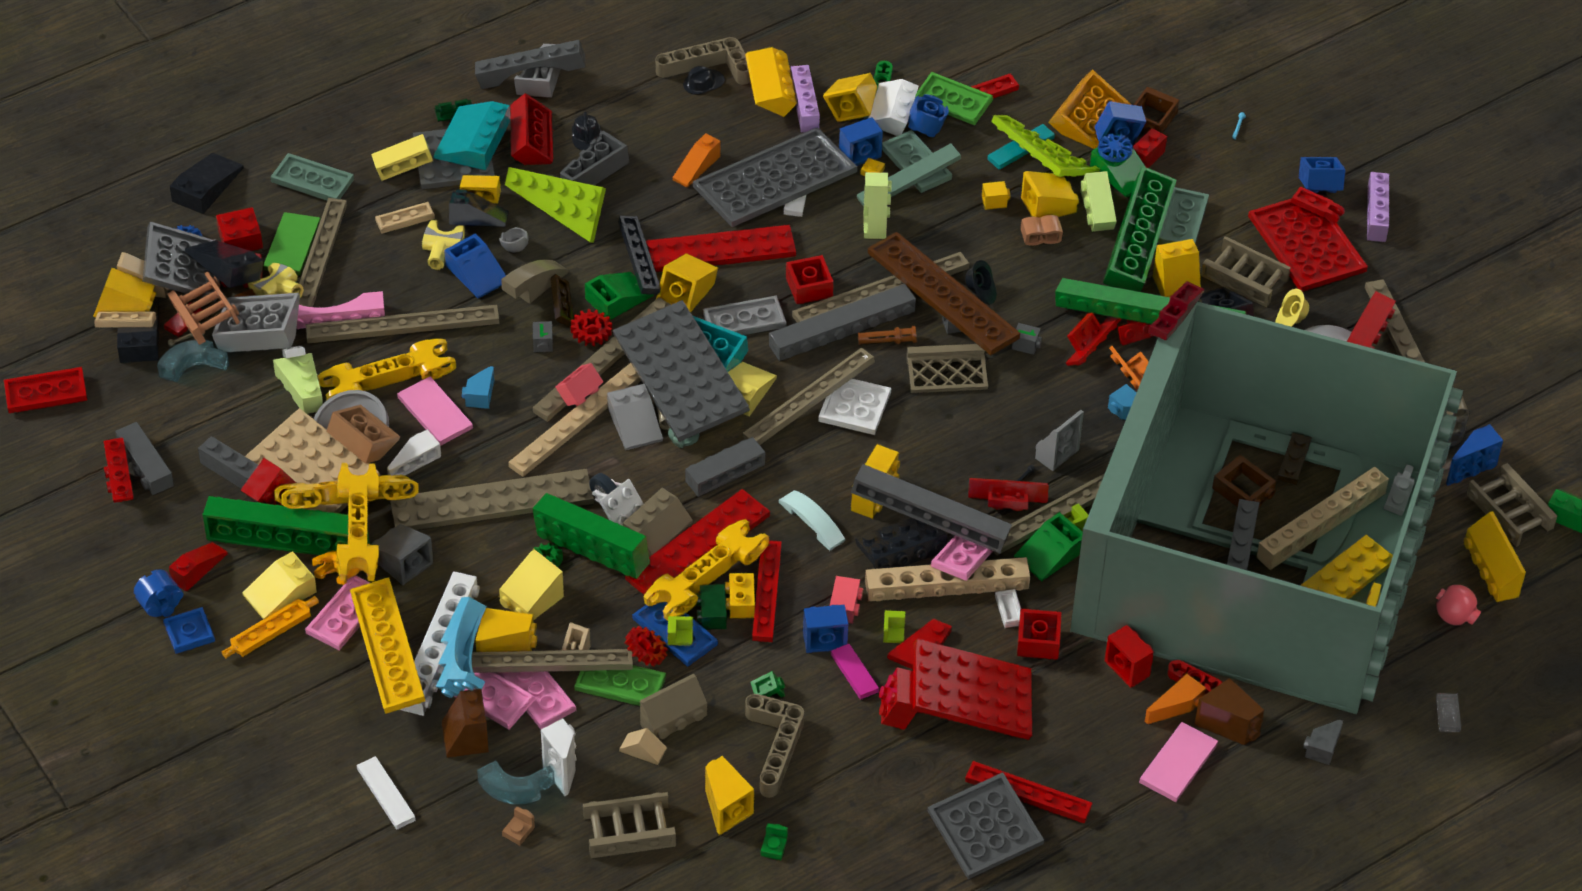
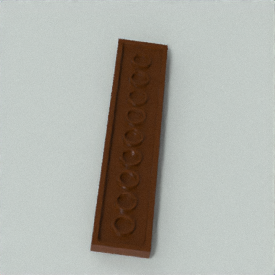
(944, 293)

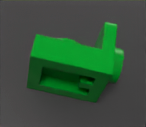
(768, 685)
(774, 841)

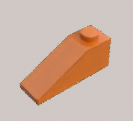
(698, 160)
(1178, 700)

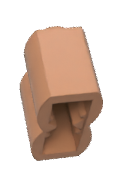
(1041, 230)

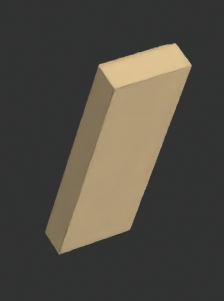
(405, 217)
(125, 319)

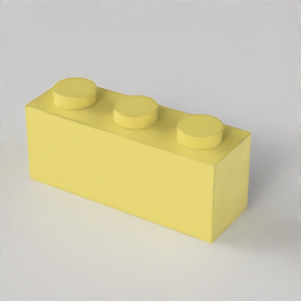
(402, 157)

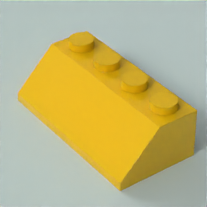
(771, 80)
(1495, 558)

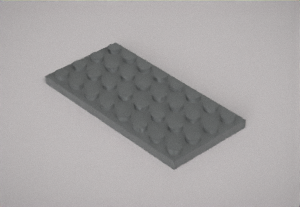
(774, 177)
(681, 370)

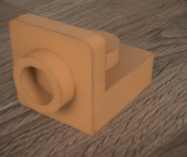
(519, 826)

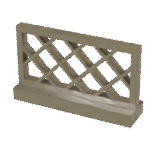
(946, 355)

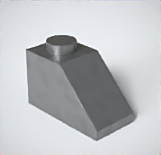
(1323, 742)

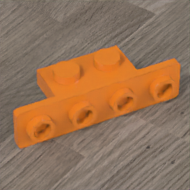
(1134, 367)

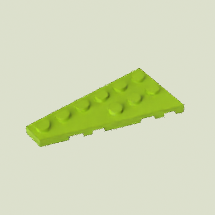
(1048, 152)
(567, 201)

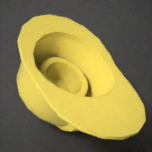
(1293, 308)

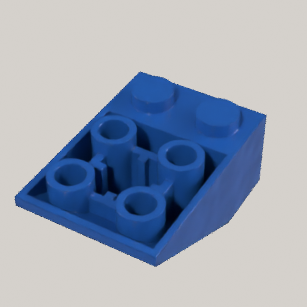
(474, 265)
(1476, 455)

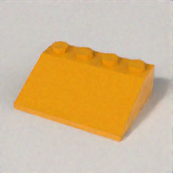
(1083, 109)

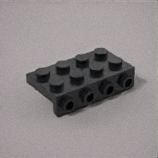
(902, 543)

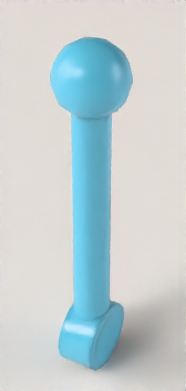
(1241, 116)

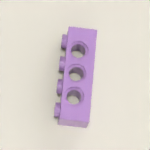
(806, 100)
(1378, 207)

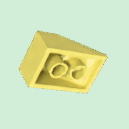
(752, 383)
(280, 585)

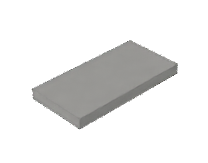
(748, 316)

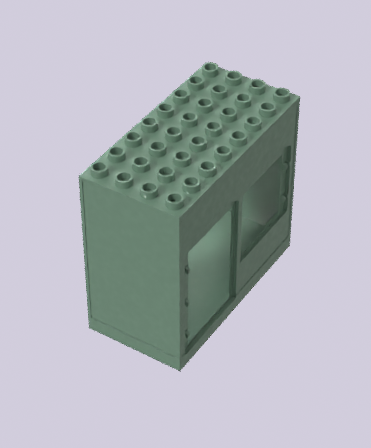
(1256, 385)

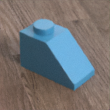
(479, 389)
(1121, 401)

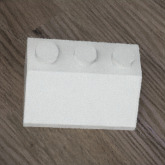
(893, 105)
(559, 753)

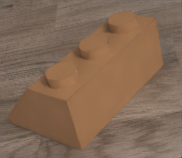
(362, 433)

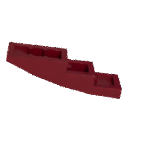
(1176, 310)

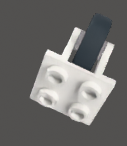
(616, 498)

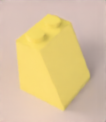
(533, 586)

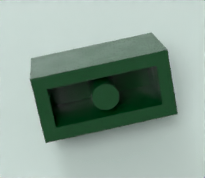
(712, 607)

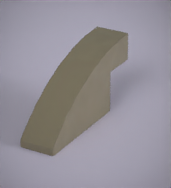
(532, 279)

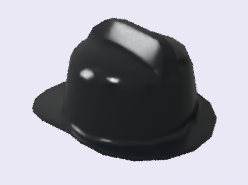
(703, 79)
(585, 131)
(980, 281)

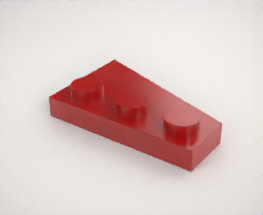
(933, 631)

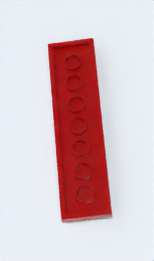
(725, 247)
(699, 539)

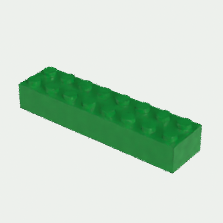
(1140, 230)
(274, 526)

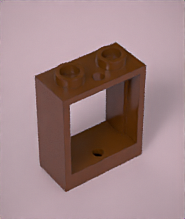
(1167, 105)
(1240, 465)

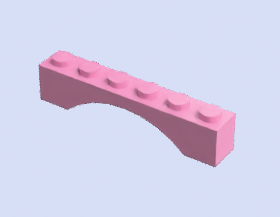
(364, 306)

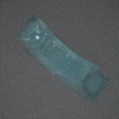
(188, 354)
(514, 789)

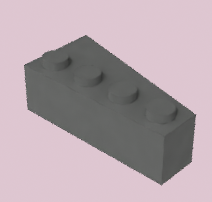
(598, 161)

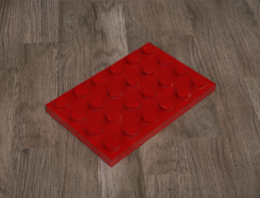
(1307, 244)
(972, 689)

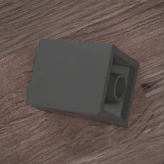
(404, 553)

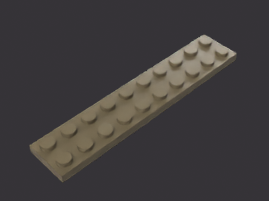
(490, 500)

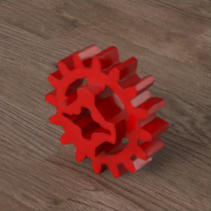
(591, 327)
(646, 646)

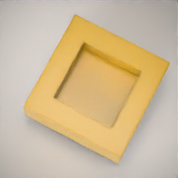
(872, 166)

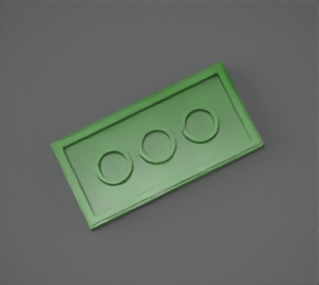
(962, 100)
(293, 241)
(621, 685)

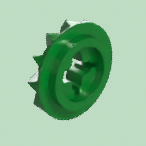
(556, 554)

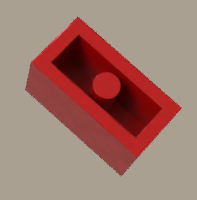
(1150, 147)

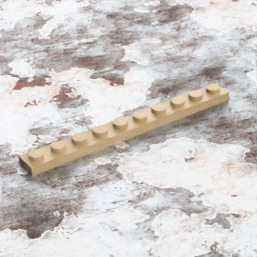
(572, 423)

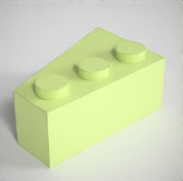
(1098, 201)
(300, 380)

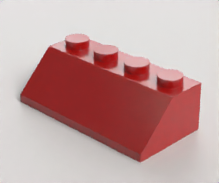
(531, 131)

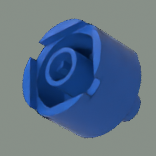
(927, 115)
(158, 593)

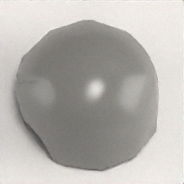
(514, 240)

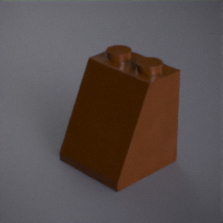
(1230, 713)
(466, 725)

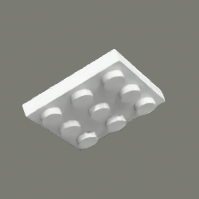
(856, 406)

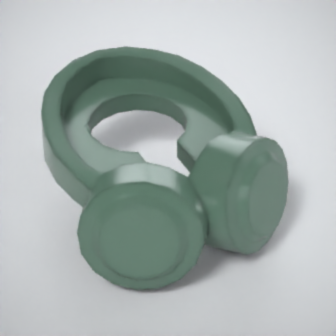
(689, 441)

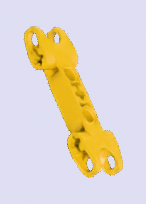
(420, 361)
(325, 493)
(357, 552)
(682, 590)

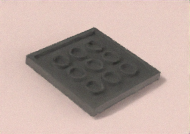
(444, 173)
(168, 263)
(985, 825)

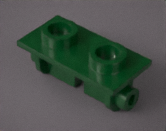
(446, 110)

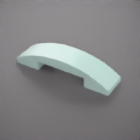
(814, 517)

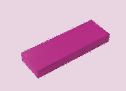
(854, 671)

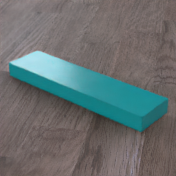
(1012, 150)

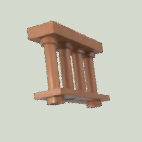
(192, 320)

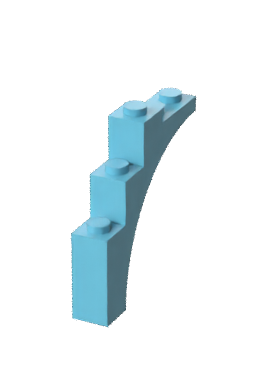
(458, 652)

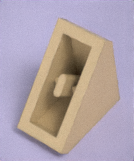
(577, 638)
(643, 745)

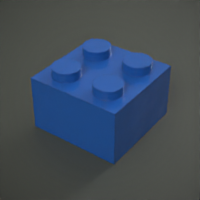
(1121, 119)
(861, 141)
(1322, 174)
(825, 628)

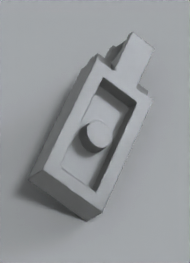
(1400, 491)

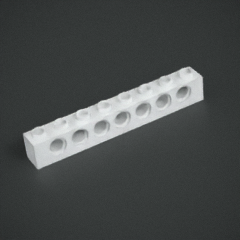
(432, 649)

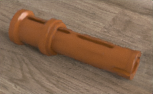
(863, 338)

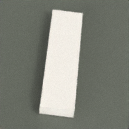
(386, 792)

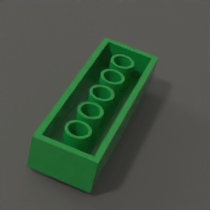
(591, 535)

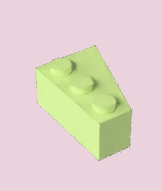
(875, 205)

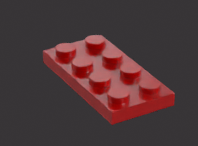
(45, 390)

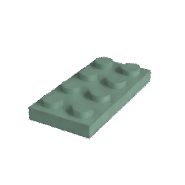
(909, 149)
(311, 177)
(1183, 216)

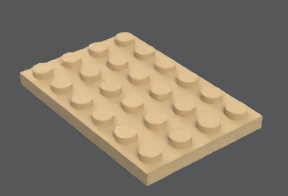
(307, 454)

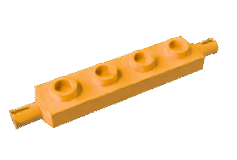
(270, 627)

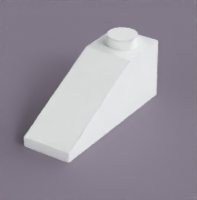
(416, 453)

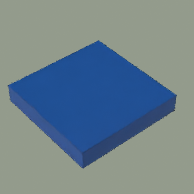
(189, 630)

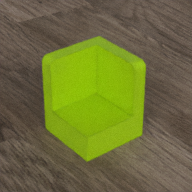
(1078, 516)
(894, 626)
(680, 630)

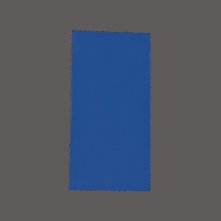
(653, 619)

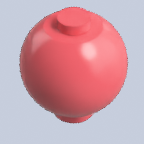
(1457, 605)

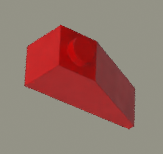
(195, 564)

